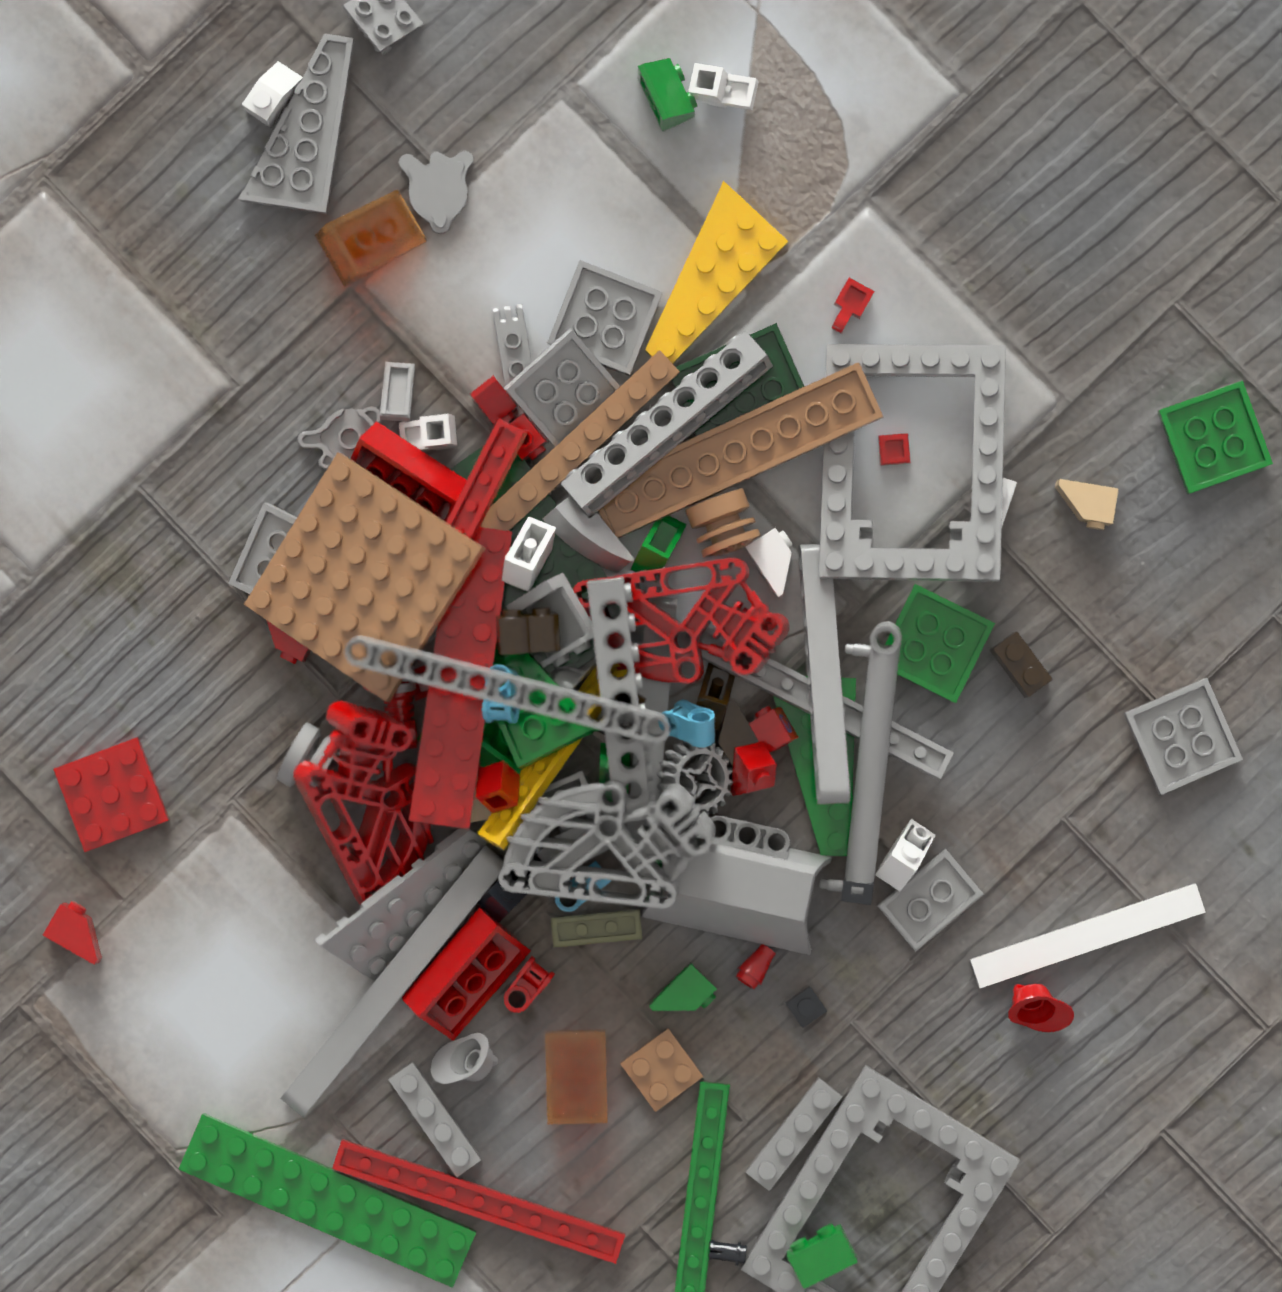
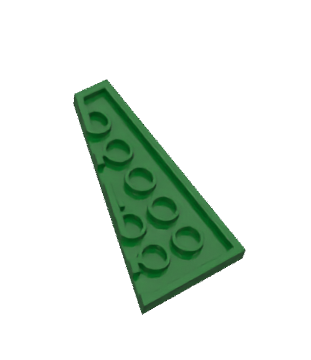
(828, 821)

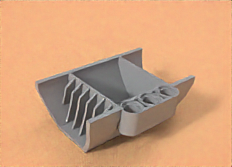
(745, 889)

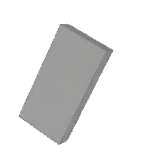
(397, 391)

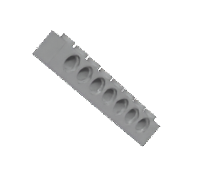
(663, 439)
(600, 594)

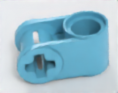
(490, 709)
(691, 723)

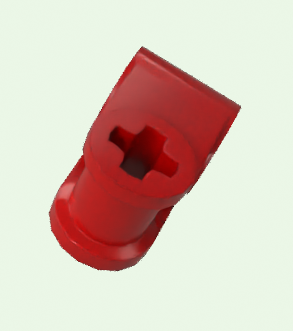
(528, 984)

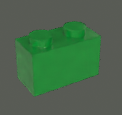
(821, 1255)

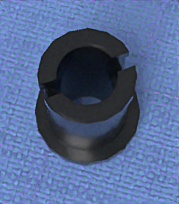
(730, 1252)

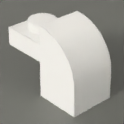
(721, 89)
(430, 432)

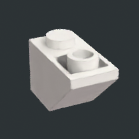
(905, 855)

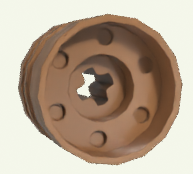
(723, 523)

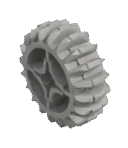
(706, 760)

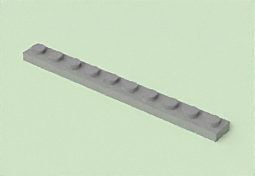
(793, 689)

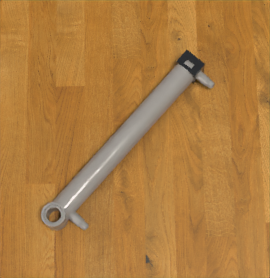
(871, 766)

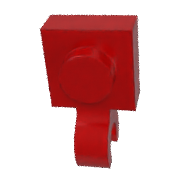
(851, 301)

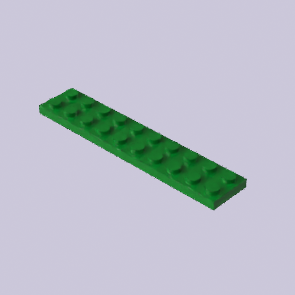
(327, 1200)

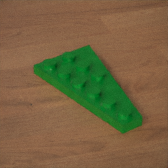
(534, 733)

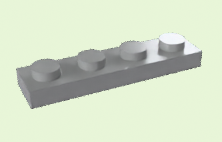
(435, 1119)
(793, 1134)

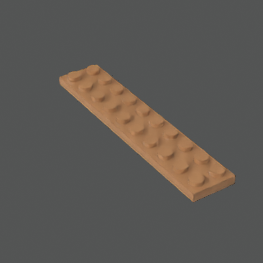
(745, 448)

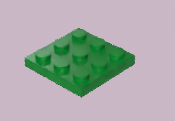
(1215, 437)
(939, 642)

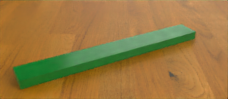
(702, 1187)

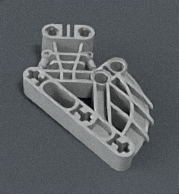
(670, 831)

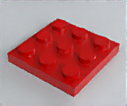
(111, 794)

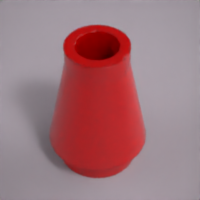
(755, 967)

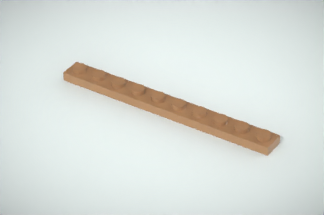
(581, 443)

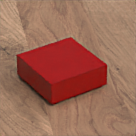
(894, 449)

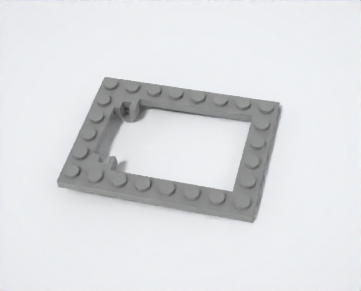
(973, 545)
(869, 1109)

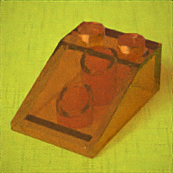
(370, 237)

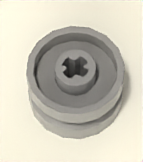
(305, 749)

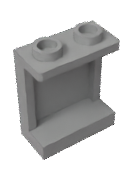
(574, 623)

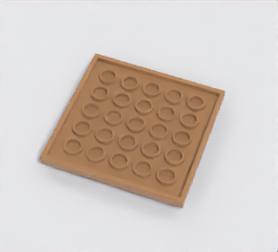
(363, 567)

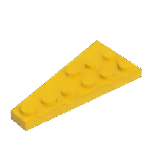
(722, 262)

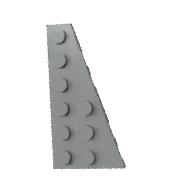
(303, 147)

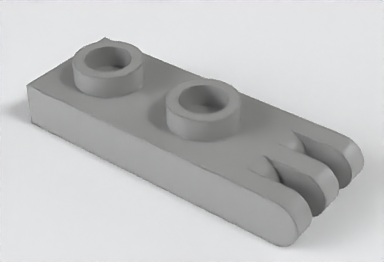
(512, 342)

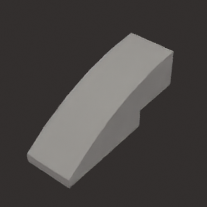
(588, 535)

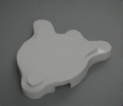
(439, 188)
(339, 433)

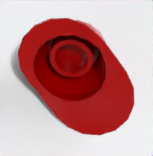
(1038, 1010)

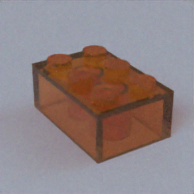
(576, 1076)

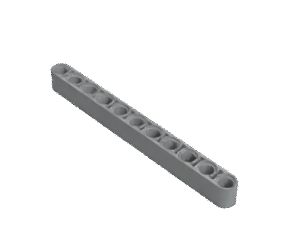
(492, 692)
(393, 981)

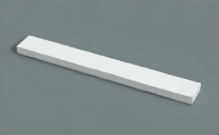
(1087, 935)

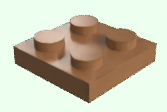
(661, 1069)

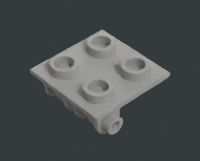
(383, 21)

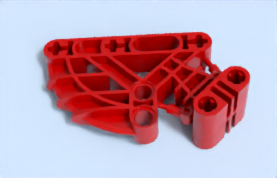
(743, 631)
(364, 741)

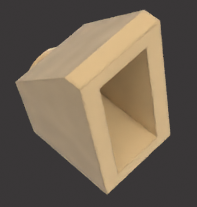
(1089, 502)

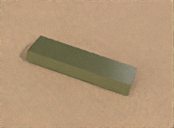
(596, 928)

